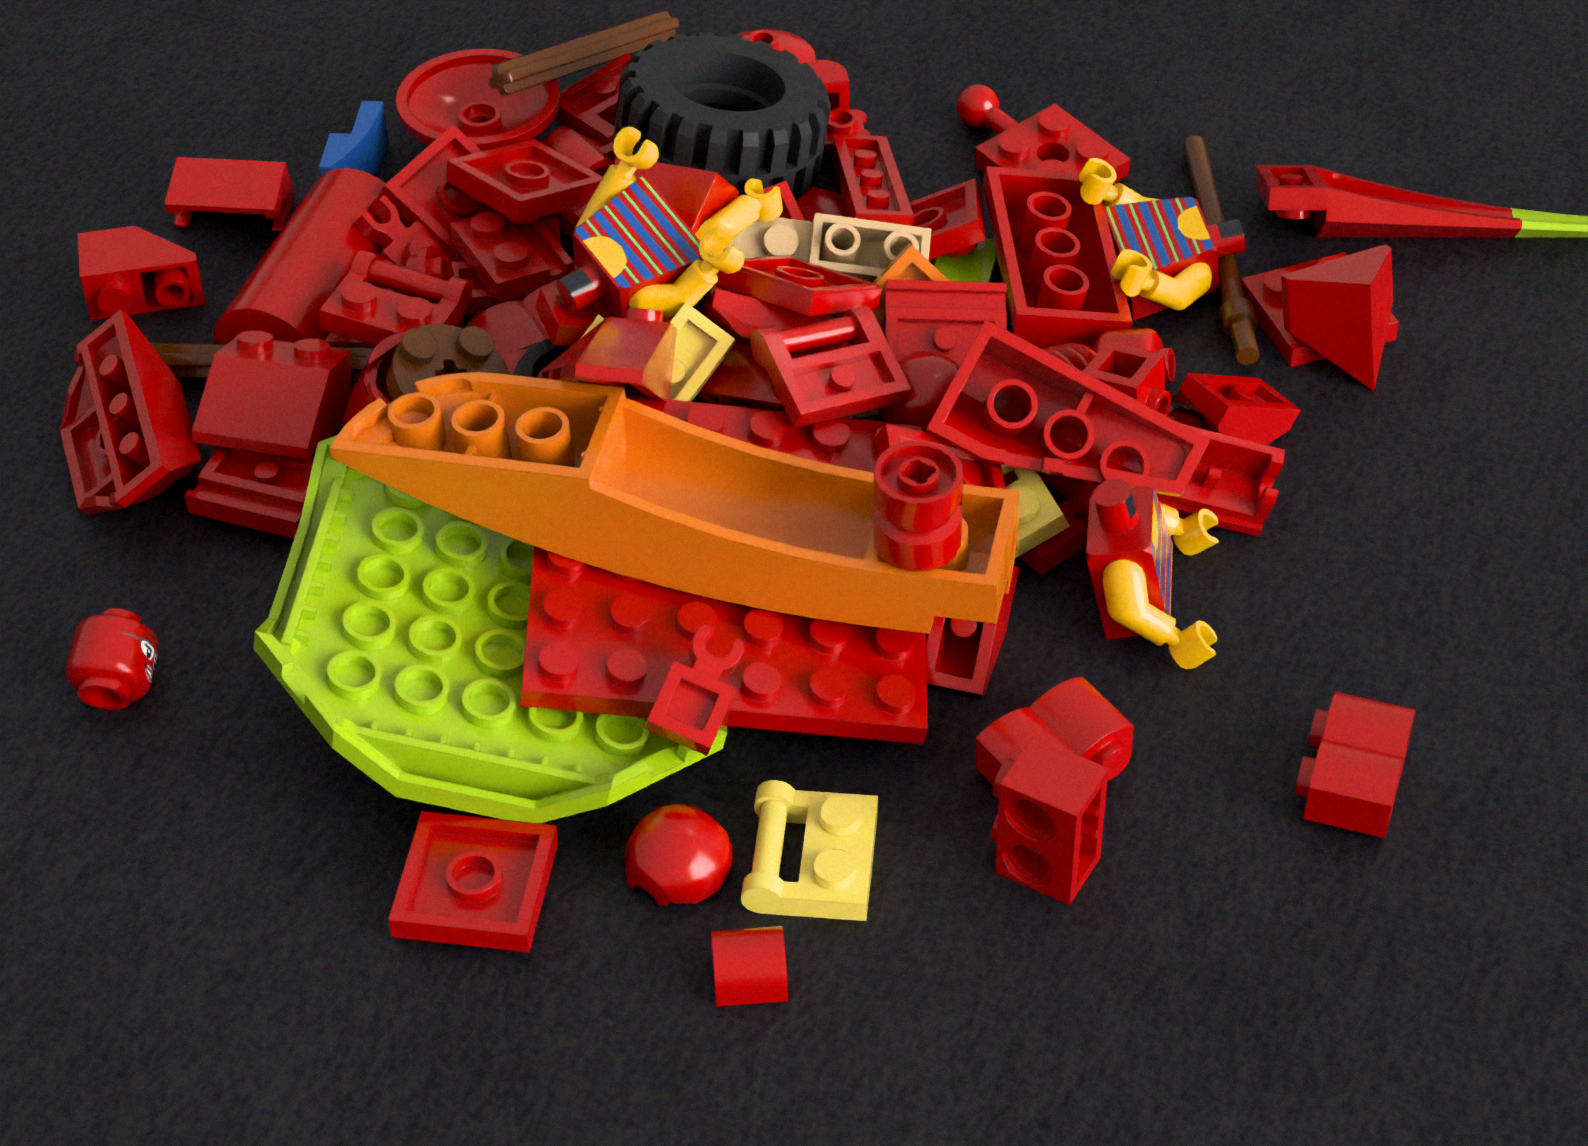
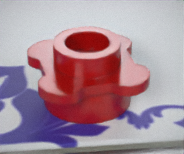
(844, 122)

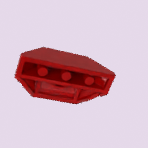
(124, 420)

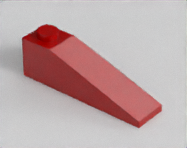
(1049, 417)

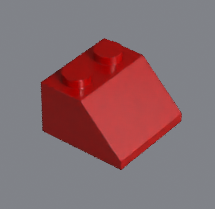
(274, 395)

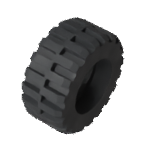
(727, 109)

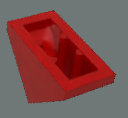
(1343, 309)

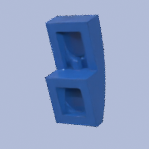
(362, 148)

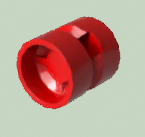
(917, 505)

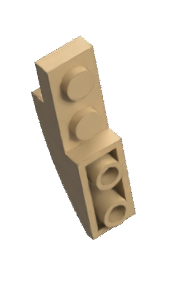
(834, 242)

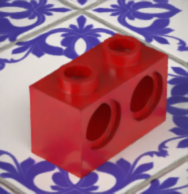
(1049, 819)

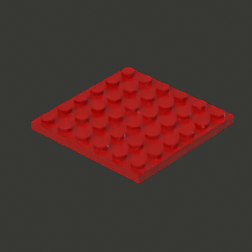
(611, 638)

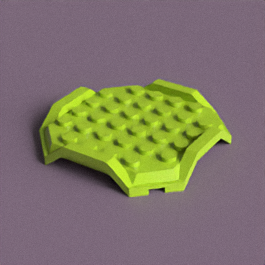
(410, 660)

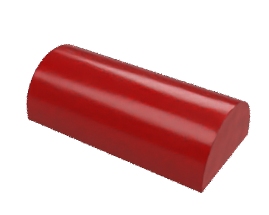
(1053, 257)
(305, 261)

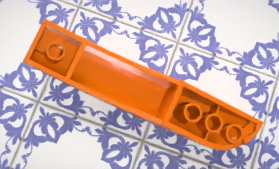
(671, 500)

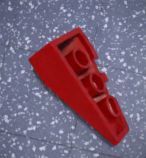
(622, 353)

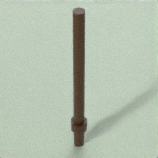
(1236, 312)

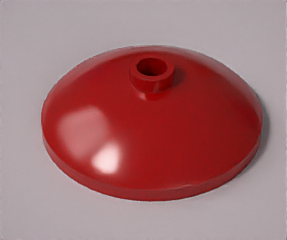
(458, 92)

